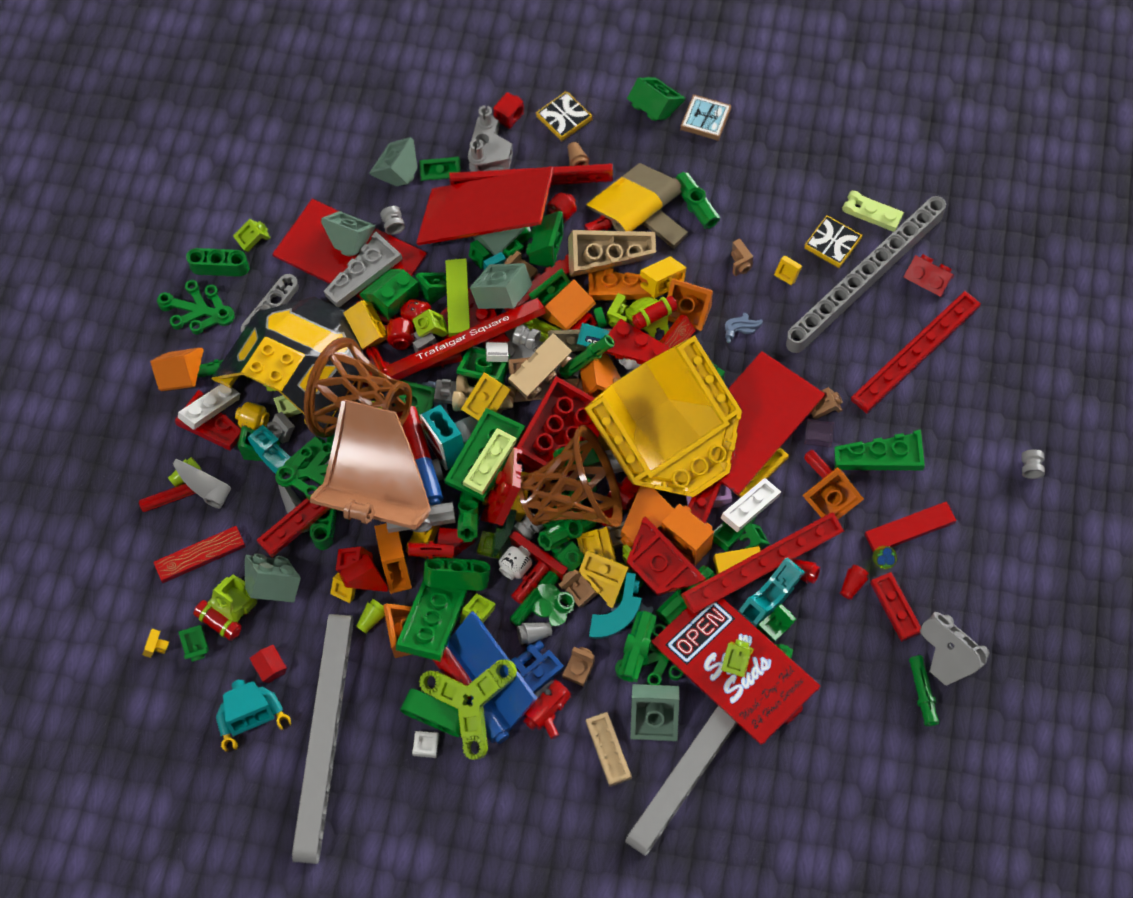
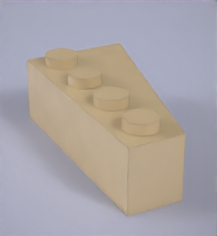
(607, 249)

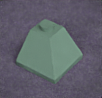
(396, 163)
(347, 232)

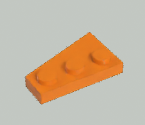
(607, 284)

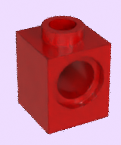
(508, 110)

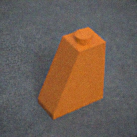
(598, 375)
(646, 503)
(392, 559)

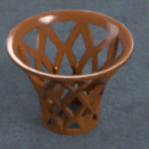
(377, 383)
(554, 470)

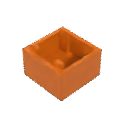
(688, 533)

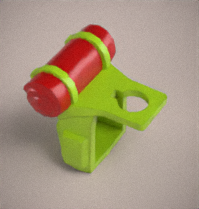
(650, 314)
(226, 607)

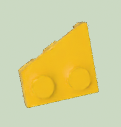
(604, 576)

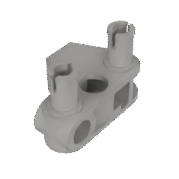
(487, 148)
(948, 662)

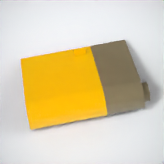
(635, 197)

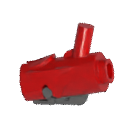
(549, 701)

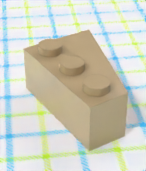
(540, 367)

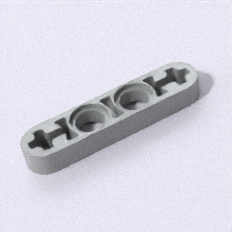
(276, 290)

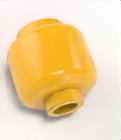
(252, 415)

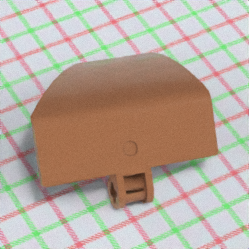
(373, 469)

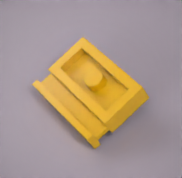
(486, 394)
(598, 542)

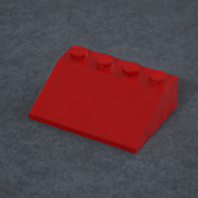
(555, 423)

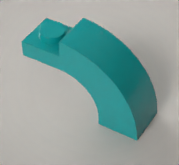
(772, 593)
(618, 620)

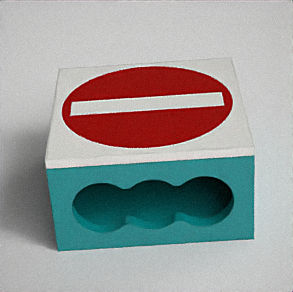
(442, 435)

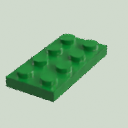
(474, 446)
(431, 622)

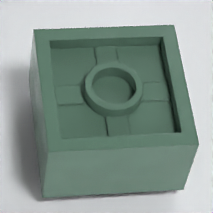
(501, 286)

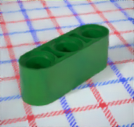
(209, 257)
(324, 526)
(456, 574)
(432, 712)

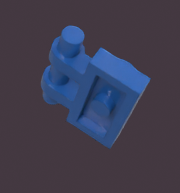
(540, 671)

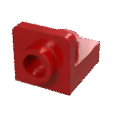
(349, 556)

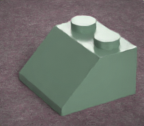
(654, 712)

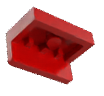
(929, 275)

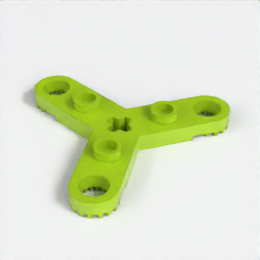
(470, 716)

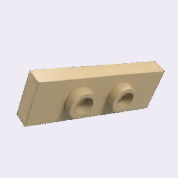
(608, 749)

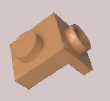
(578, 587)

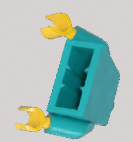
(247, 708)

